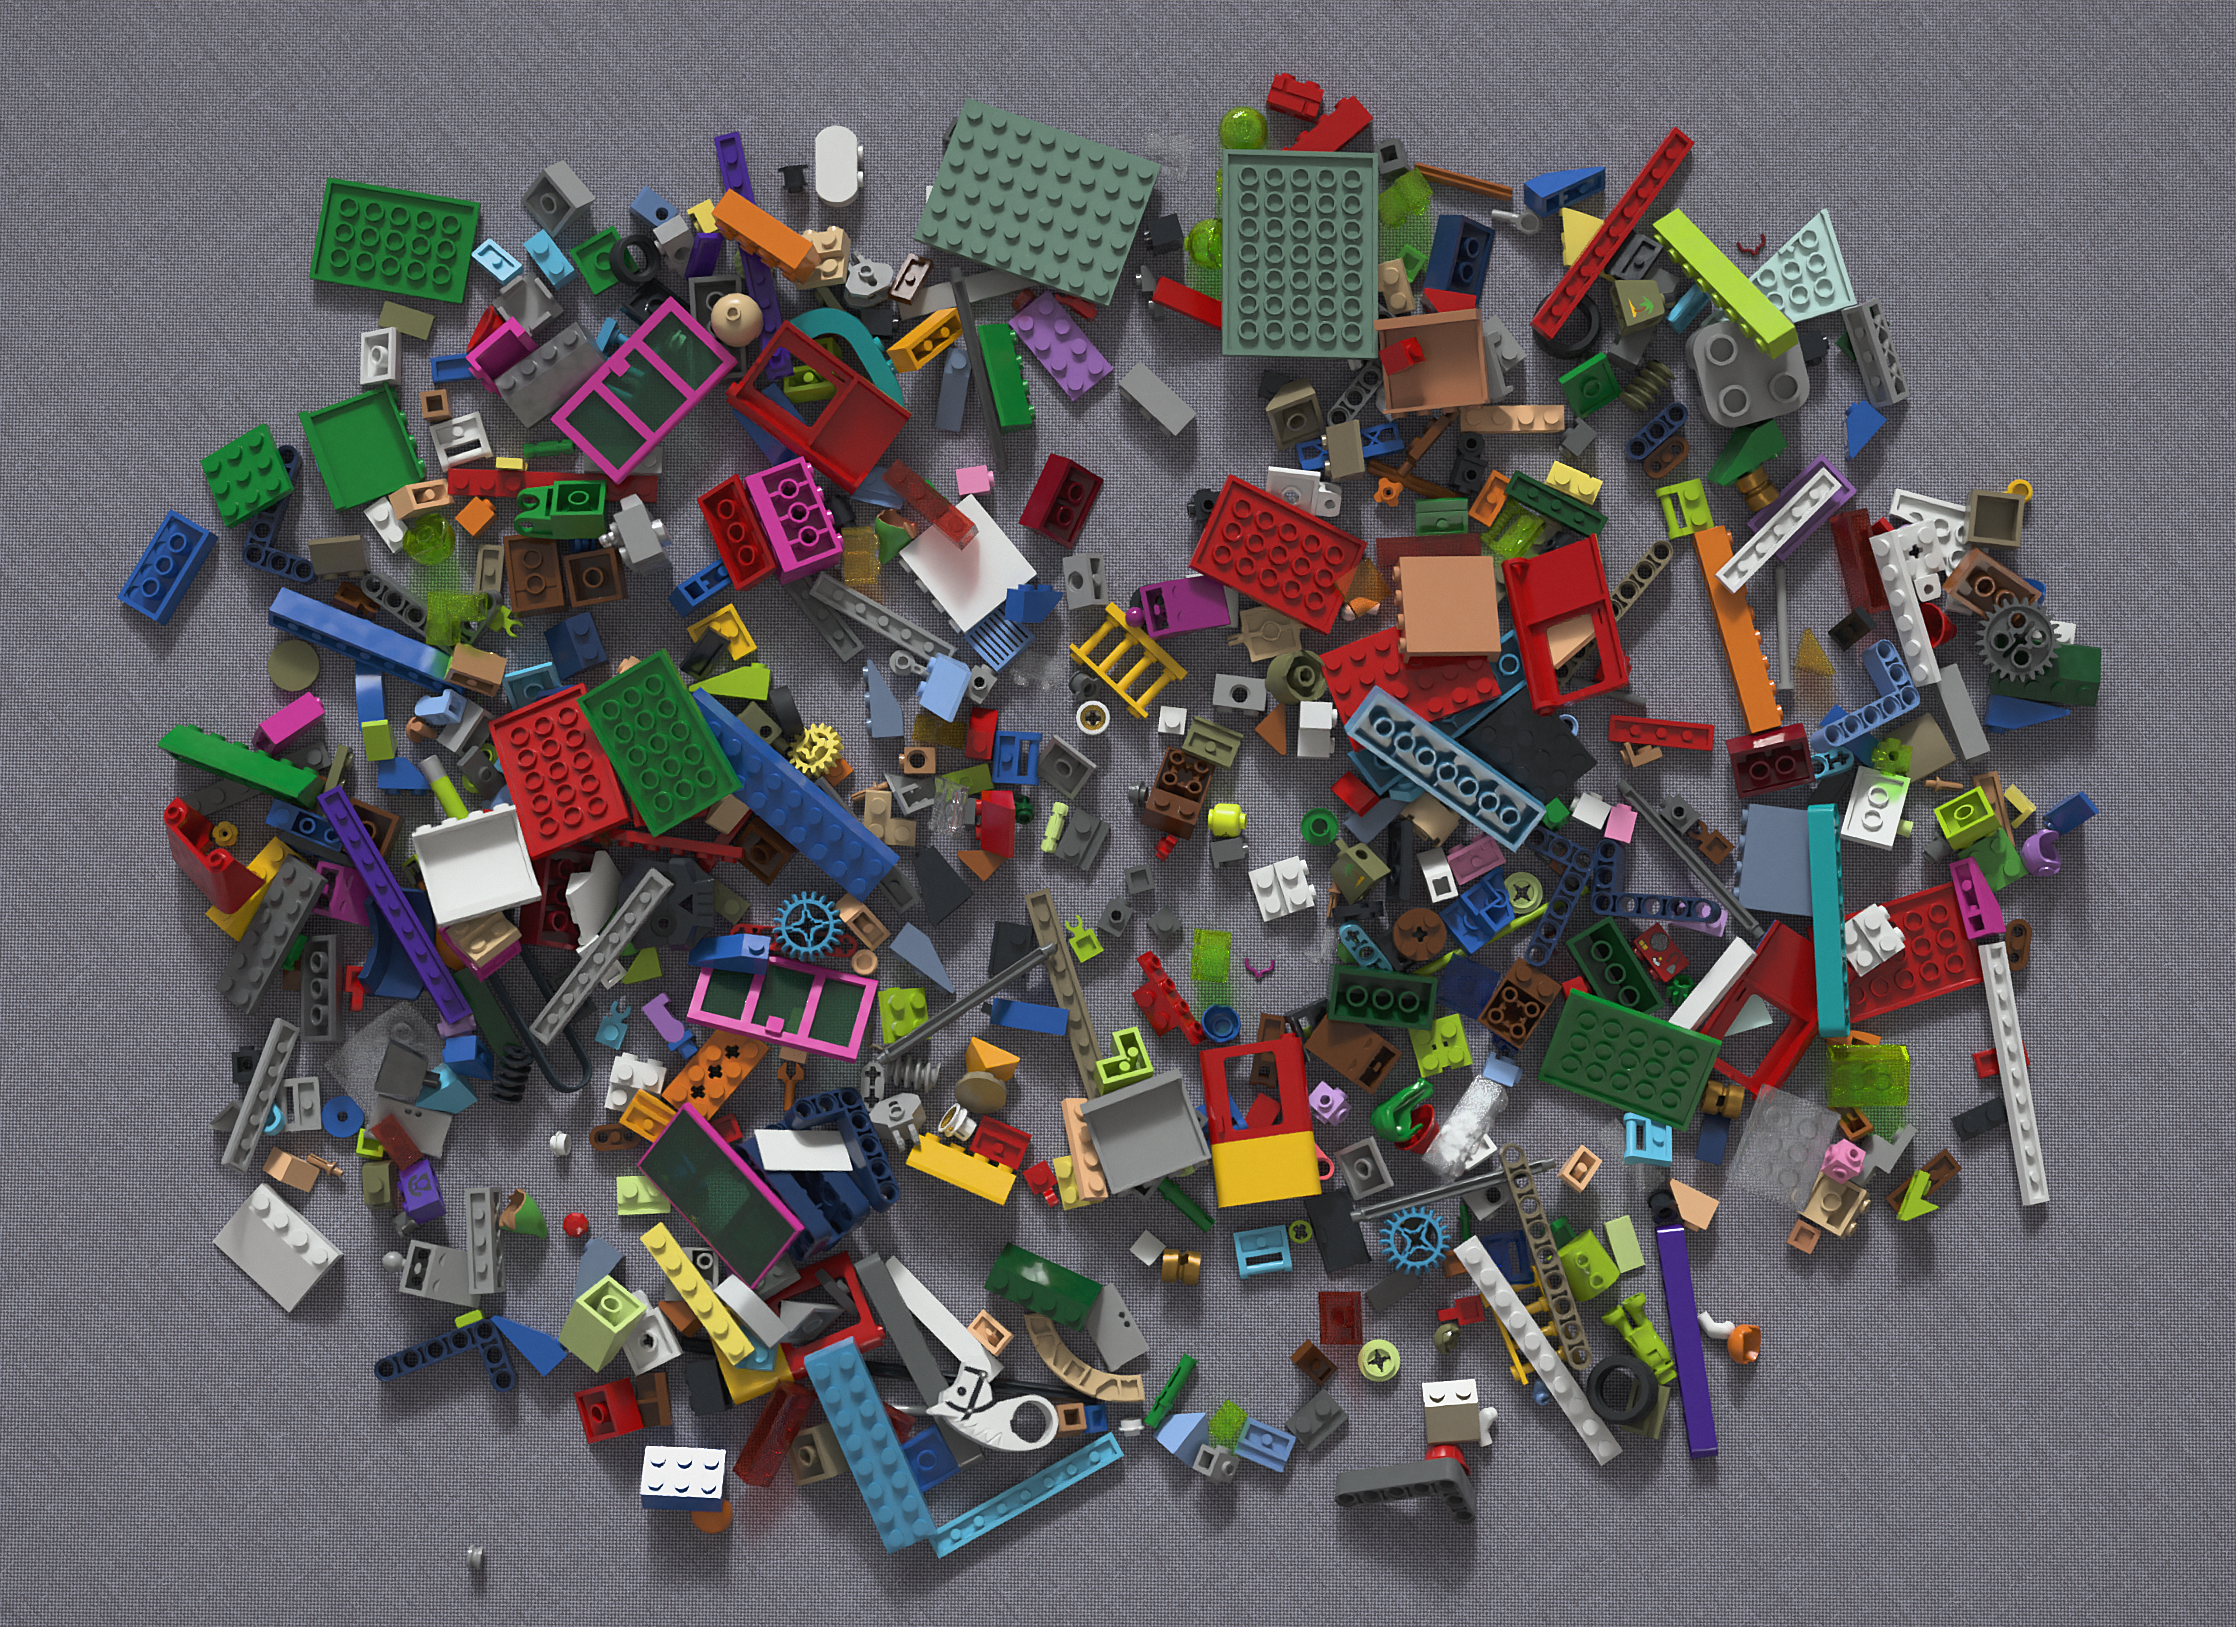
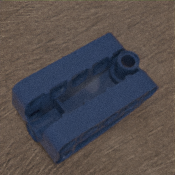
(819, 1199)

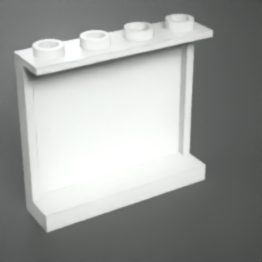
(971, 580)
(475, 865)

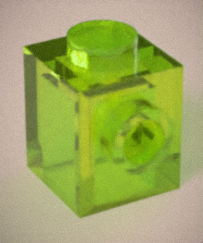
(1226, 1419)

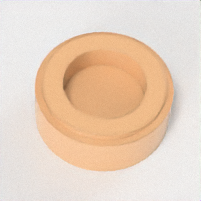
(864, 962)

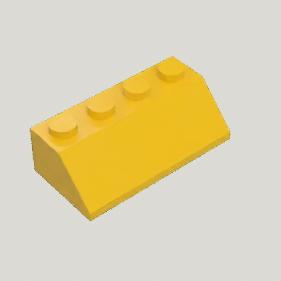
(267, 866)
(961, 1169)

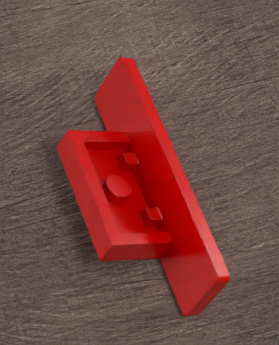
(1163, 1003)

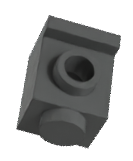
(1386, 151)
(1576, 439)
(1682, 823)
(1228, 852)
(1111, 926)

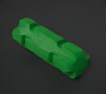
(548, 448)

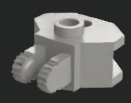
(865, 280)
(899, 1120)

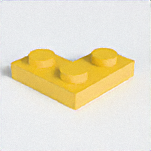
(730, 624)

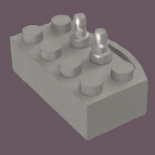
(640, 536)

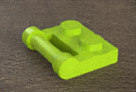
(1692, 505)

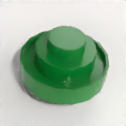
(1319, 827)

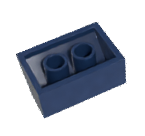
(1459, 255)

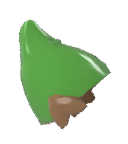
(894, 534)
(523, 1216)

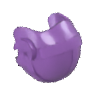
(2040, 855)

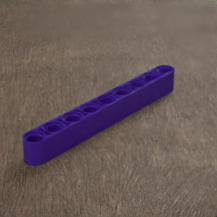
(1686, 1341)

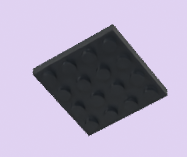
(1530, 749)

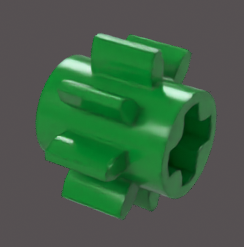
(1680, 989)

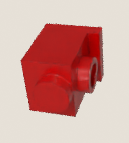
(1576, 983)

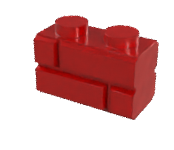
(1294, 97)

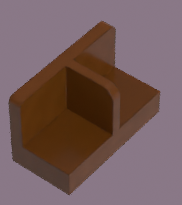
(654, 1399)

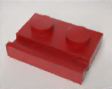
(1000, 1142)

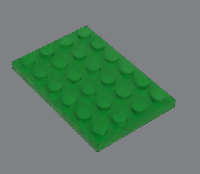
(395, 241)
(659, 742)
(1629, 1060)

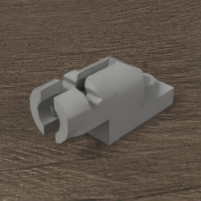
(1882, 1154)

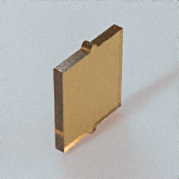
(1362, 587)

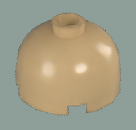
(737, 319)

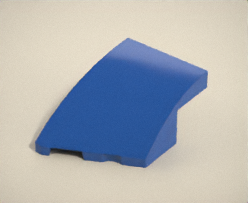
(1479, 913)

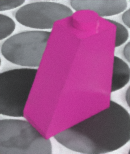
(288, 724)

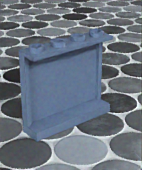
(1774, 860)

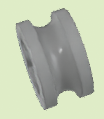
(475, 1557)

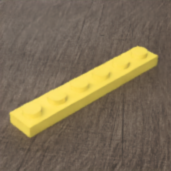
(697, 1293)

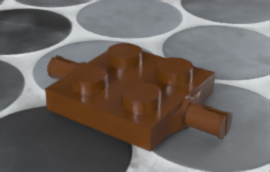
(1420, 447)

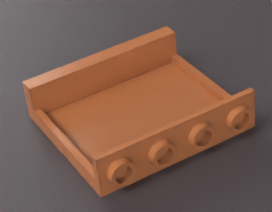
(1453, 367)
(1446, 607)

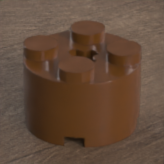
(1407, 925)

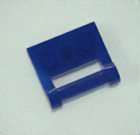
(1498, 1249)

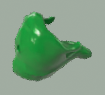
(1393, 1116)

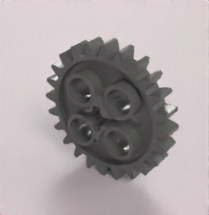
(2035, 655)

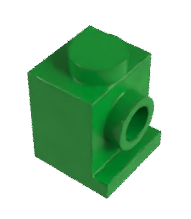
(1555, 816)

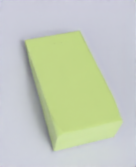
(1624, 1243)

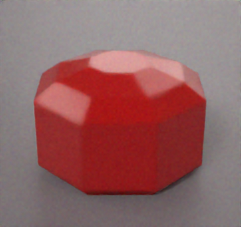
(576, 1224)

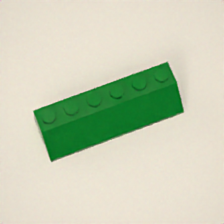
(243, 766)

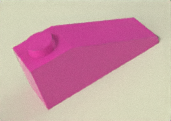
(1977, 902)

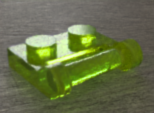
(1518, 536)

